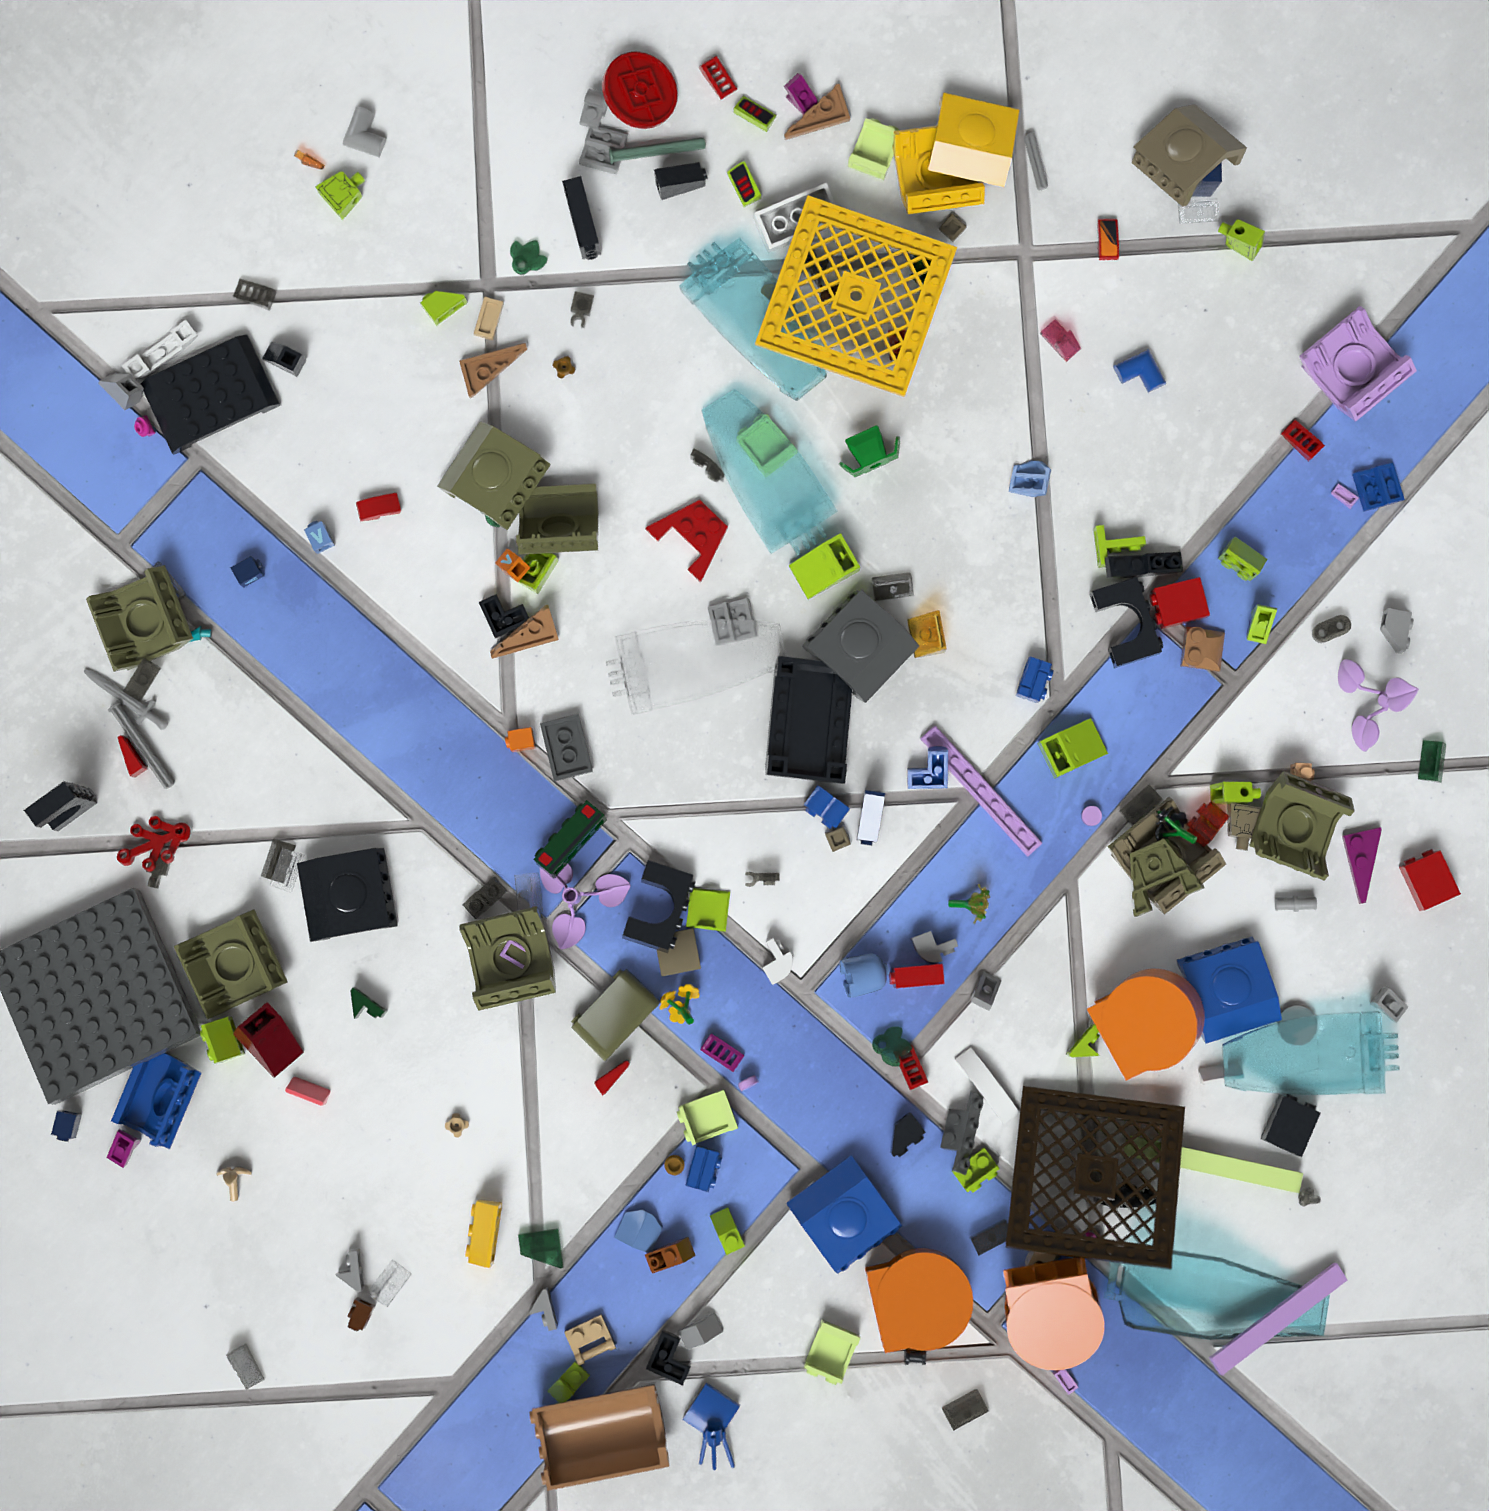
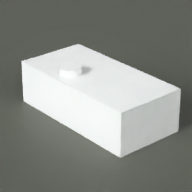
(780, 220)

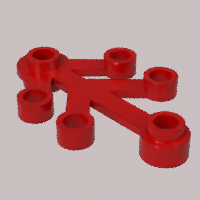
(156, 843)

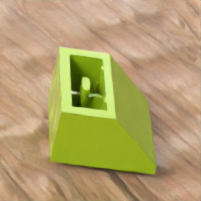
(1242, 559)
(220, 1040)

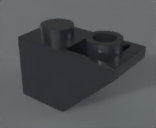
(284, 358)
(905, 1132)

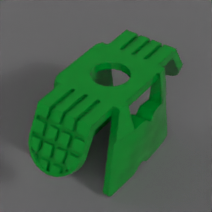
(869, 451)

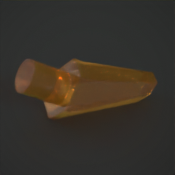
(307, 159)

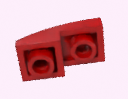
(378, 506)

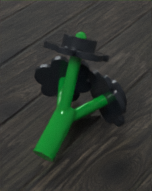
(1176, 822)

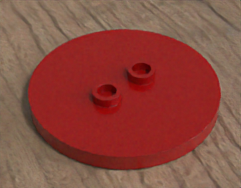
(639, 90)

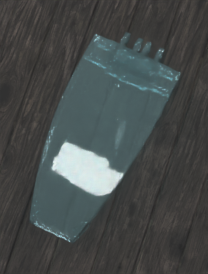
(734, 297)
(766, 473)
(1312, 1056)

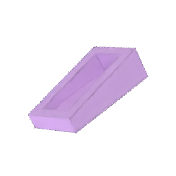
(1344, 496)
(1065, 1380)

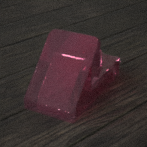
(1061, 341)

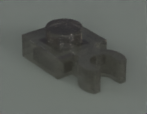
(581, 306)

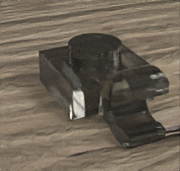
(161, 869)
(767, 878)

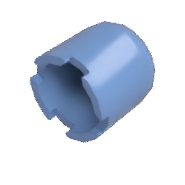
(863, 974)

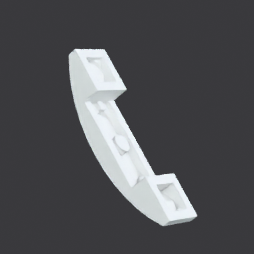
(162, 352)
(987, 1085)

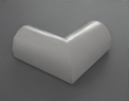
(358, 133)

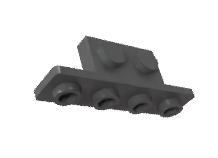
(961, 1132)

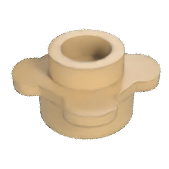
(457, 1131)

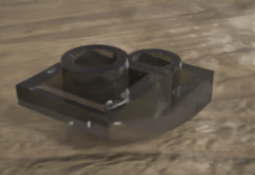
(712, 470)
(485, 897)

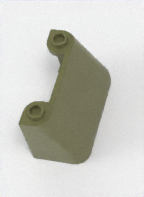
(615, 1014)

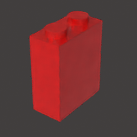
(1179, 603)
(1429, 879)
(917, 976)

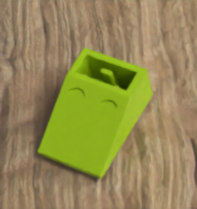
(824, 566)
(1072, 748)

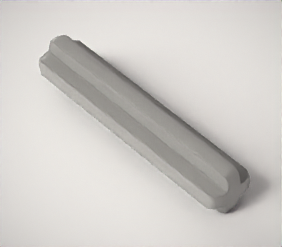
(1036, 162)

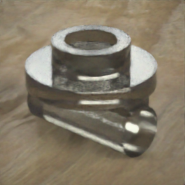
(1307, 1197)

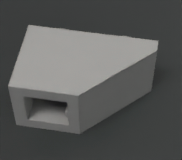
(122, 389)
(1396, 627)

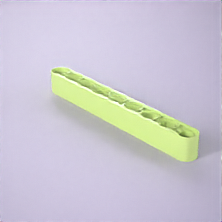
(1228, 1167)

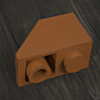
(670, 1255)

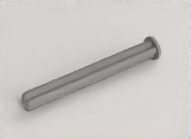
(141, 745)

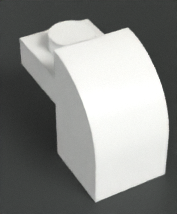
(781, 966)

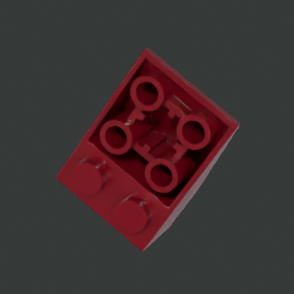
(269, 1040)

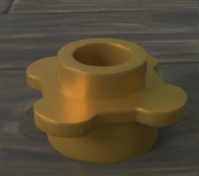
(565, 361)

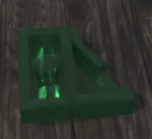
(542, 1246)

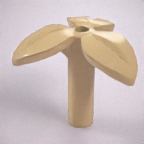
(230, 1178)

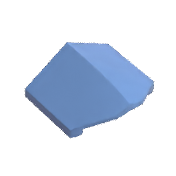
(1030, 479)
(639, 1230)

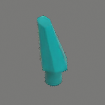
(198, 633)

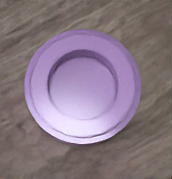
(1091, 815)
(747, 1083)

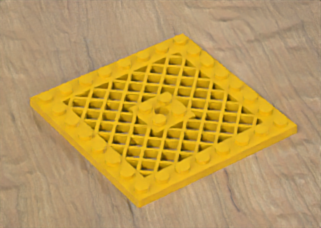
(869, 229)

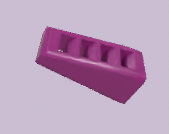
(711, 1038)

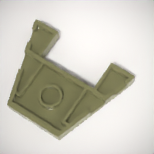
(1157, 865)

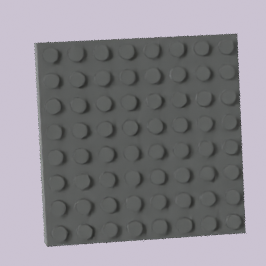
(94, 996)

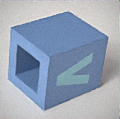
(319, 536)

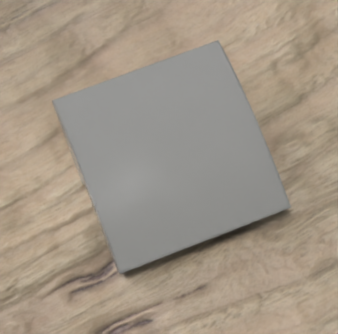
(595, 151)
(733, 610)

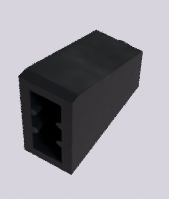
(679, 179)

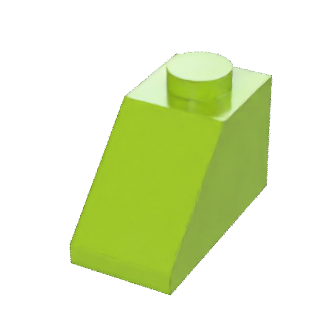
(442, 305)
(727, 1231)

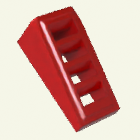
(719, 68)
(1308, 455)
(132, 759)
(606, 1081)
(917, 1083)

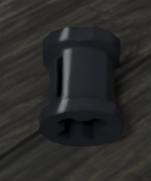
(914, 1356)

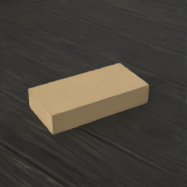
(488, 318)

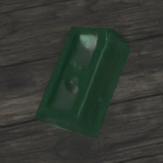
(1432, 761)

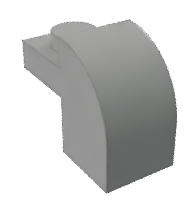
(593, 109)
(928, 950)

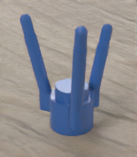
(713, 1436)

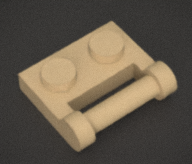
(587, 1333)

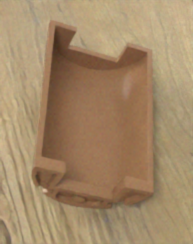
(600, 1437)

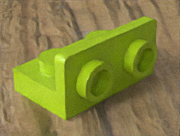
(980, 1168)

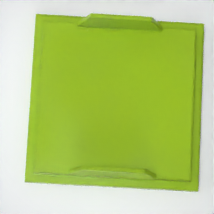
(708, 909)

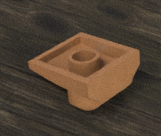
(1202, 649)

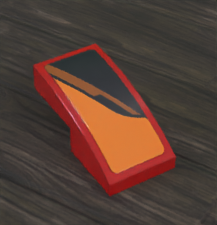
(1108, 239)

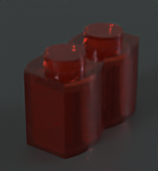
(1207, 823)

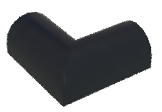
(500, 620)
(662, 1359)

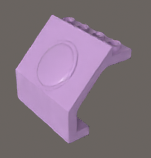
(1355, 365)

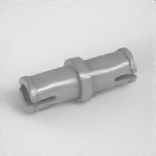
(1295, 903)

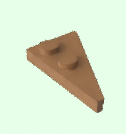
(827, 113)
(482, 369)
(532, 633)

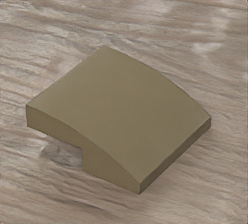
(683, 956)

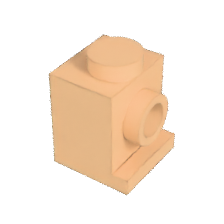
(1302, 770)

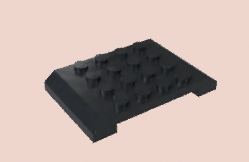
(209, 393)
(808, 722)

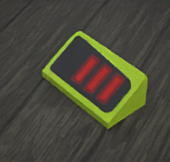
(754, 113)
(744, 184)

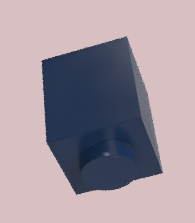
(248, 571)
(66, 1125)

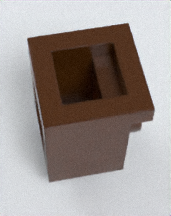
(360, 1314)

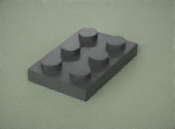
(566, 747)

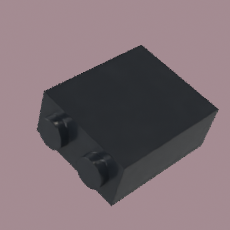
(1291, 1124)

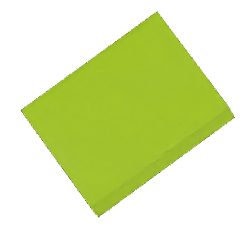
(540, 570)

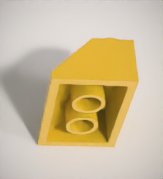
(483, 1233)

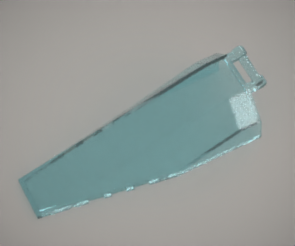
(1206, 1298)

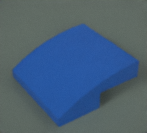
(1378, 487)
(711, 1409)

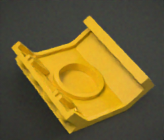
(974, 139)
(925, 189)

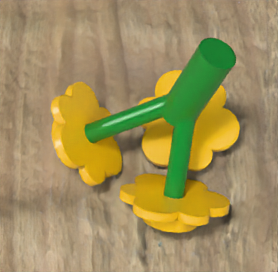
(679, 1011)

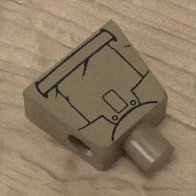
(1242, 823)

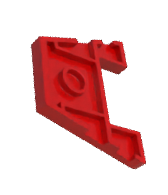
(699, 528)

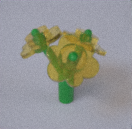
(975, 904)

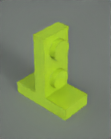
(1114, 546)

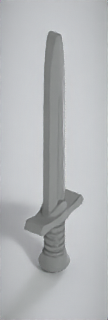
(138, 707)

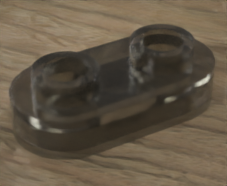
(1330, 629)

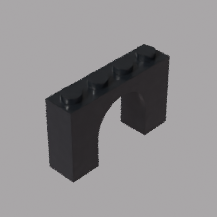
(1130, 594)
(61, 806)
(661, 935)

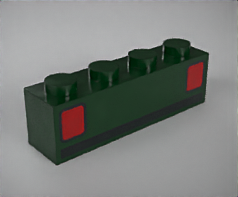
(570, 839)

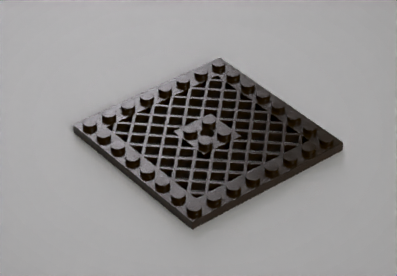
(1118, 1251)

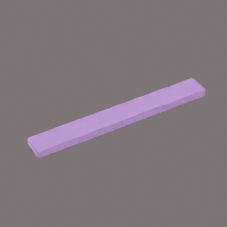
(984, 794)
(1278, 1319)

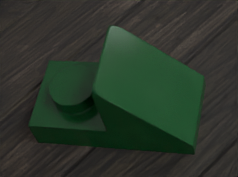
(361, 1001)

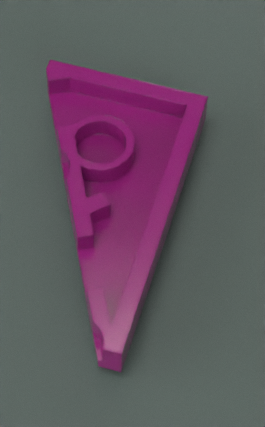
(1361, 855)

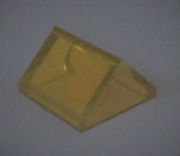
(928, 633)

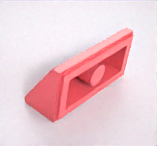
(308, 1091)

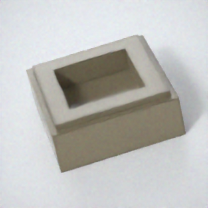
(952, 228)
(837, 839)

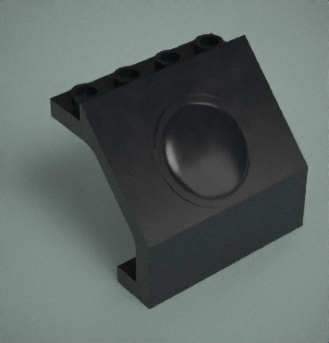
(347, 894)

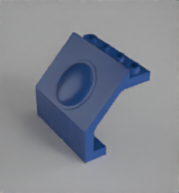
(1232, 988)
(157, 1098)
(844, 1215)

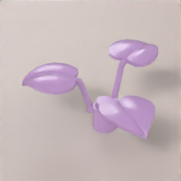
(1397, 698)
(570, 929)

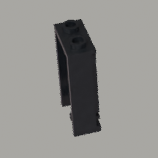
(581, 218)

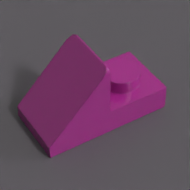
(800, 94)
(122, 1148)

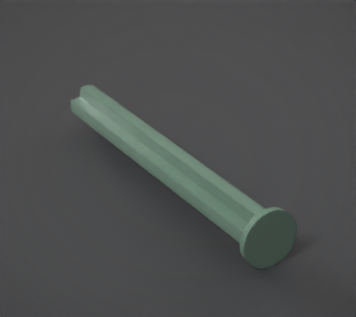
(656, 149)

